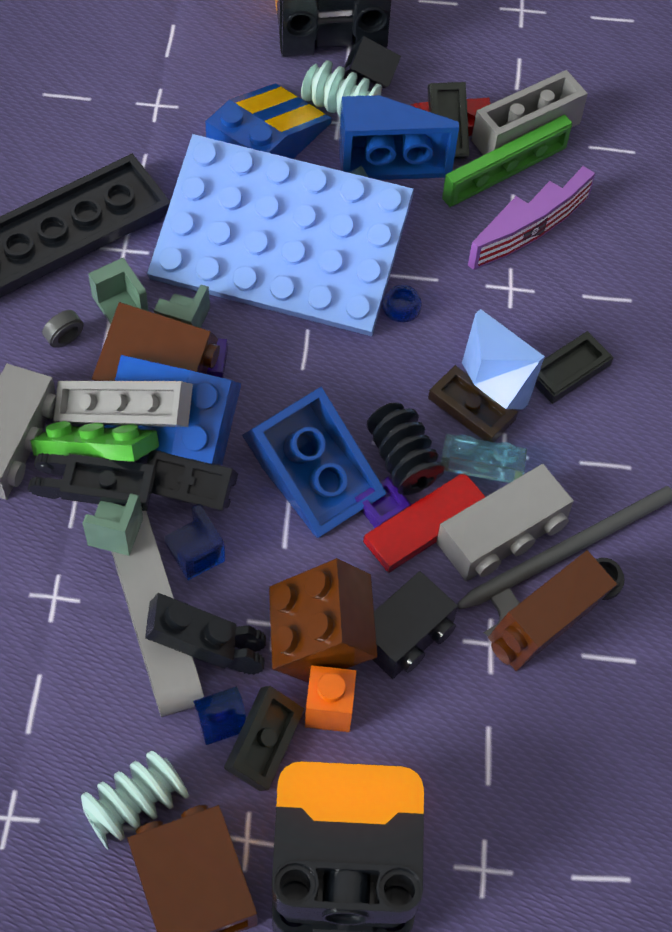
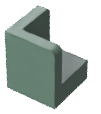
(116, 284)
(185, 308)
(114, 525)

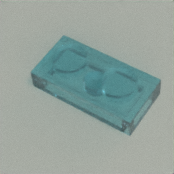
(483, 458)

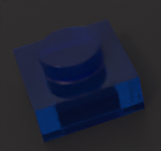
(220, 715)

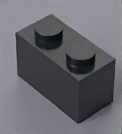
(411, 623)

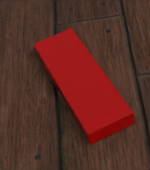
(419, 524)

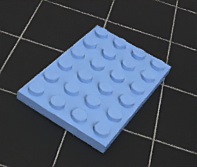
(281, 234)

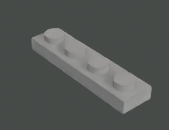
(124, 402)

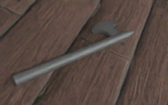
(499, 587)

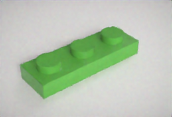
(94, 440)

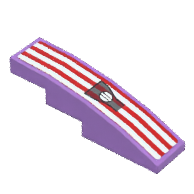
(526, 222)

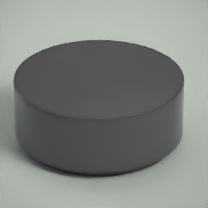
(63, 328)

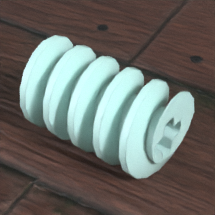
(328, 88)
(132, 797)

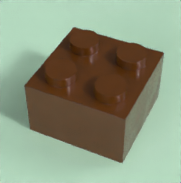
(322, 619)

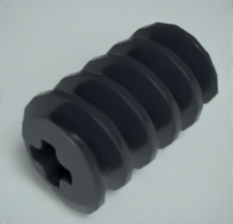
(405, 448)

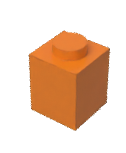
(330, 698)

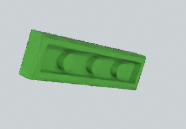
(506, 161)

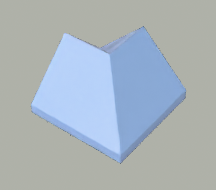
(501, 362)

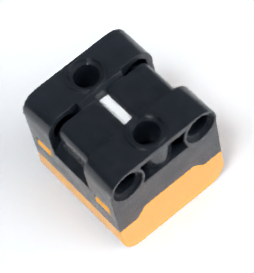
(330, 23)
(347, 848)

